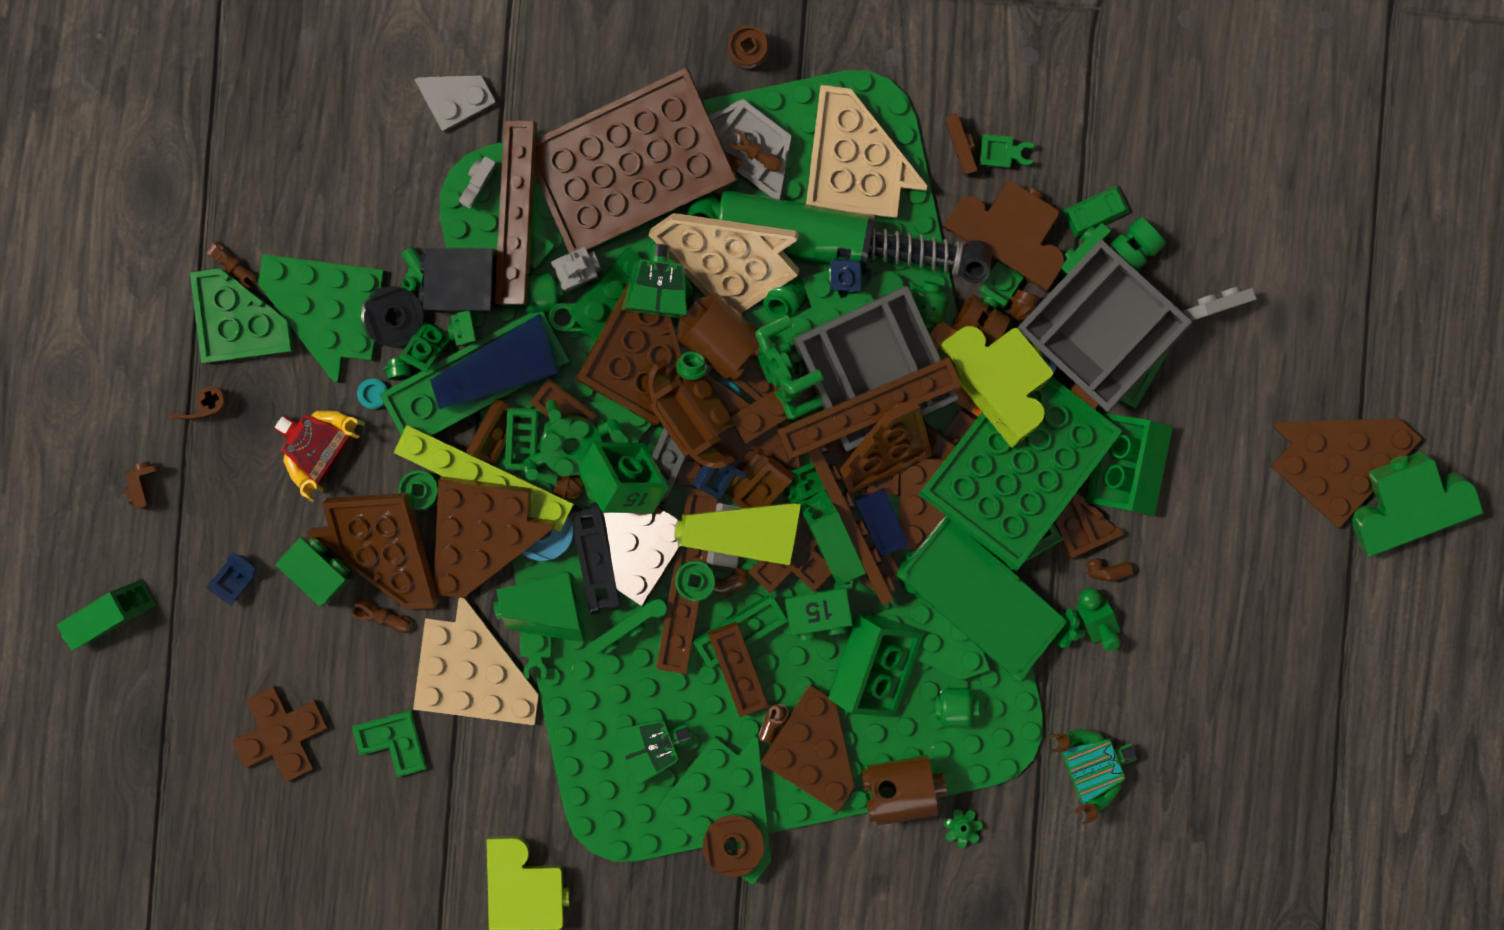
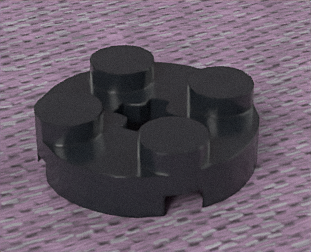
(375, 309)

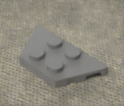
(757, 129)

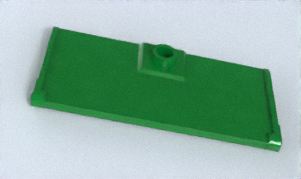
(982, 598)

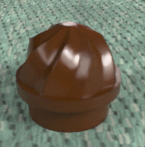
(1022, 305)
(569, 487)

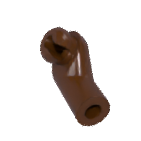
(1110, 573)
(731, 584)
(774, 718)

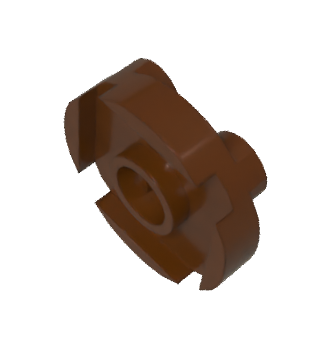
(747, 856)

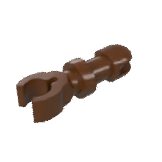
(755, 151)
(222, 256)
(399, 623)

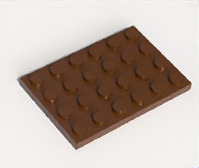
(631, 162)

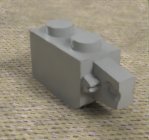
(577, 269)

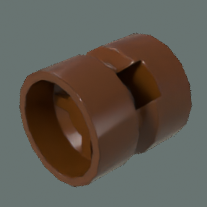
(747, 47)
(992, 322)

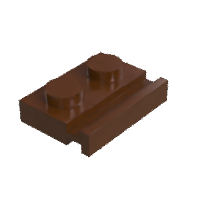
(763, 481)

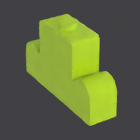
(1000, 378)
(521, 894)

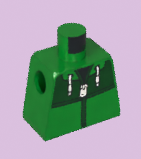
(656, 286)
(651, 747)

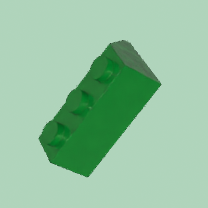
(1132, 467)
(875, 666)

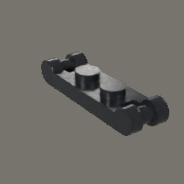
(594, 558)

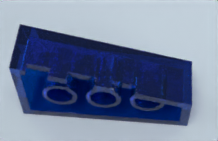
(505, 364)

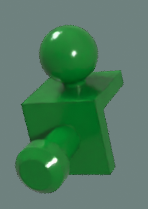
(1098, 619)

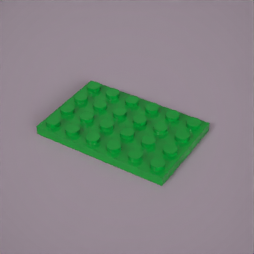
(1017, 493)

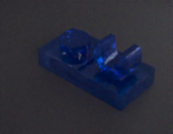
(882, 522)

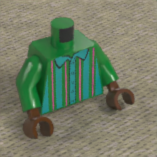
(1093, 768)

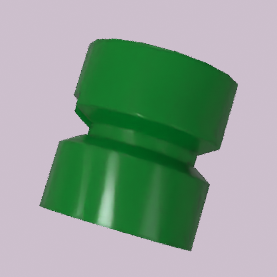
(1144, 237)
(421, 488)
(695, 580)

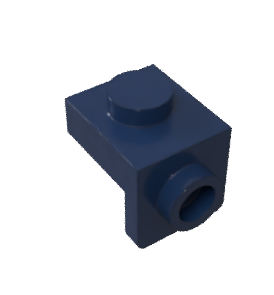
(848, 275)
(716, 480)
(232, 578)

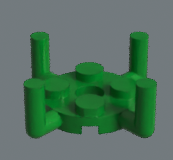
(776, 368)
(560, 429)

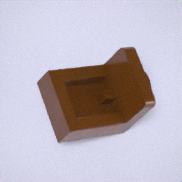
(137, 491)

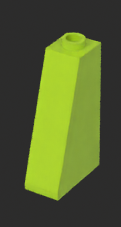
(749, 532)

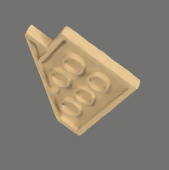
(855, 160)
(728, 256)
(471, 673)

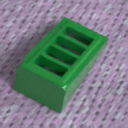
(517, 464)

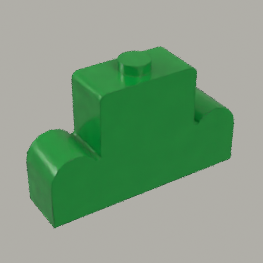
(1412, 503)

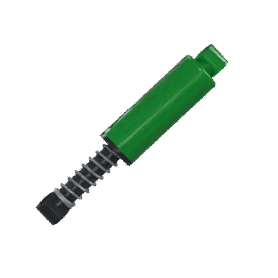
(844, 234)

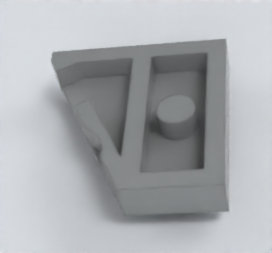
(455, 98)
(1211, 305)

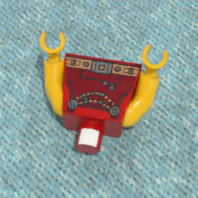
(314, 446)

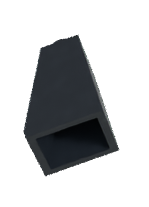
(459, 280)

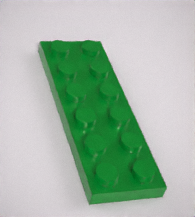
(414, 399)

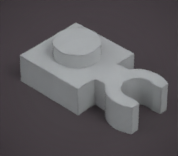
(480, 176)

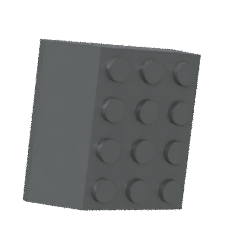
(1105, 326)
(868, 350)

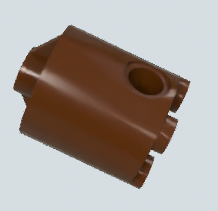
(718, 334)
(914, 789)

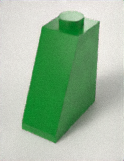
(831, 538)
(541, 608)
(106, 614)

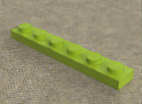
(457, 464)

